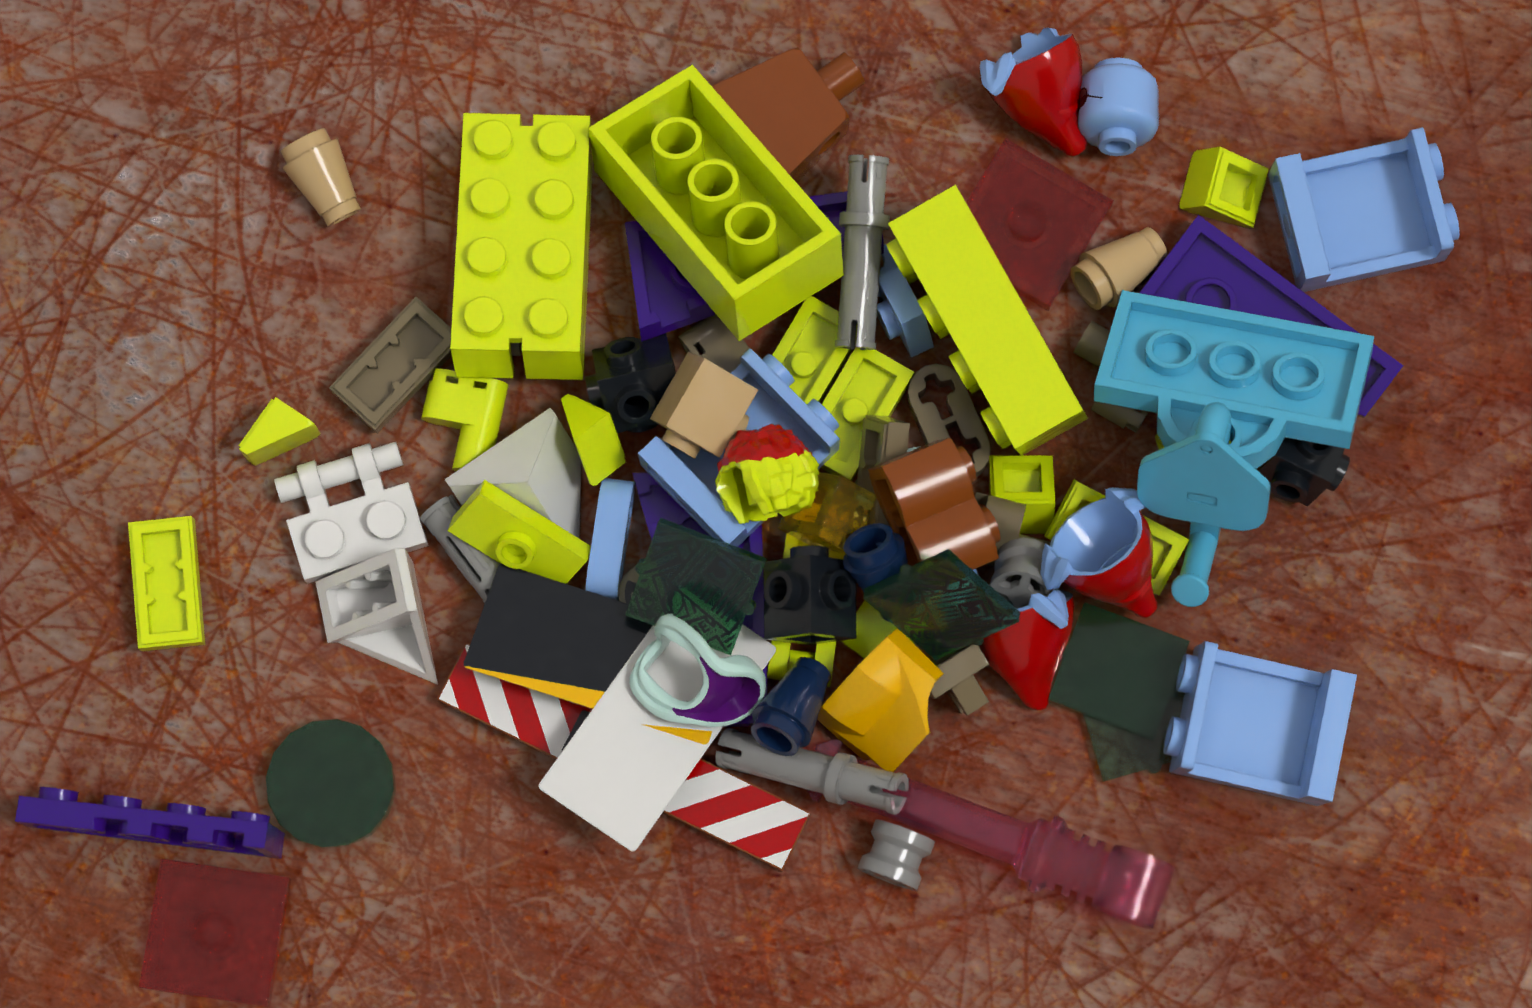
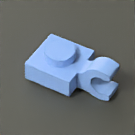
(900, 311)

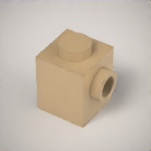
(703, 407)

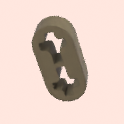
(960, 407)

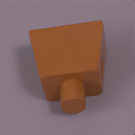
(794, 106)

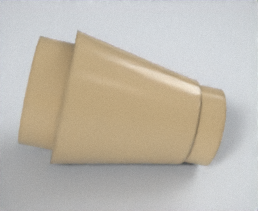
(321, 175)
(1117, 267)

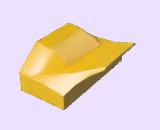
(884, 703)

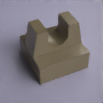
(959, 678)

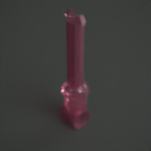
(1042, 852)

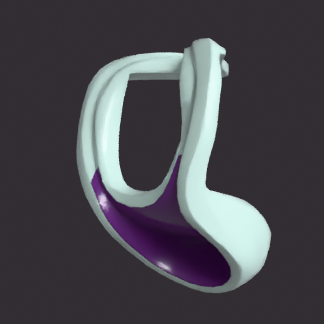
(729, 688)

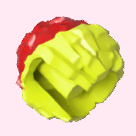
(766, 474)

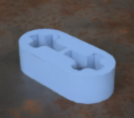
(610, 537)

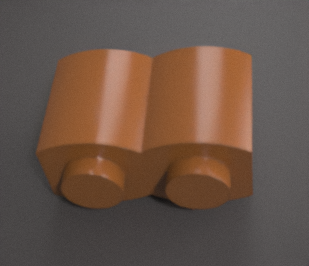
(934, 506)

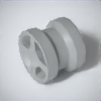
(1019, 571)
(896, 855)

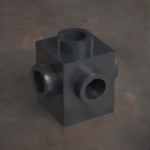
(631, 380)
(1304, 470)
(809, 598)

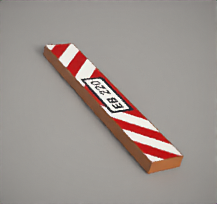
(706, 801)

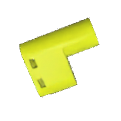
(467, 405)

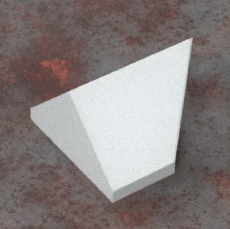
(533, 466)
(379, 612)

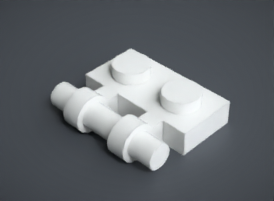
(355, 529)

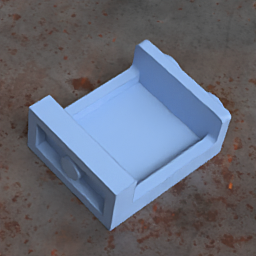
(1363, 211)
(693, 480)
(1260, 724)

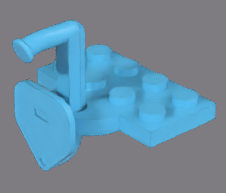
(1219, 381)

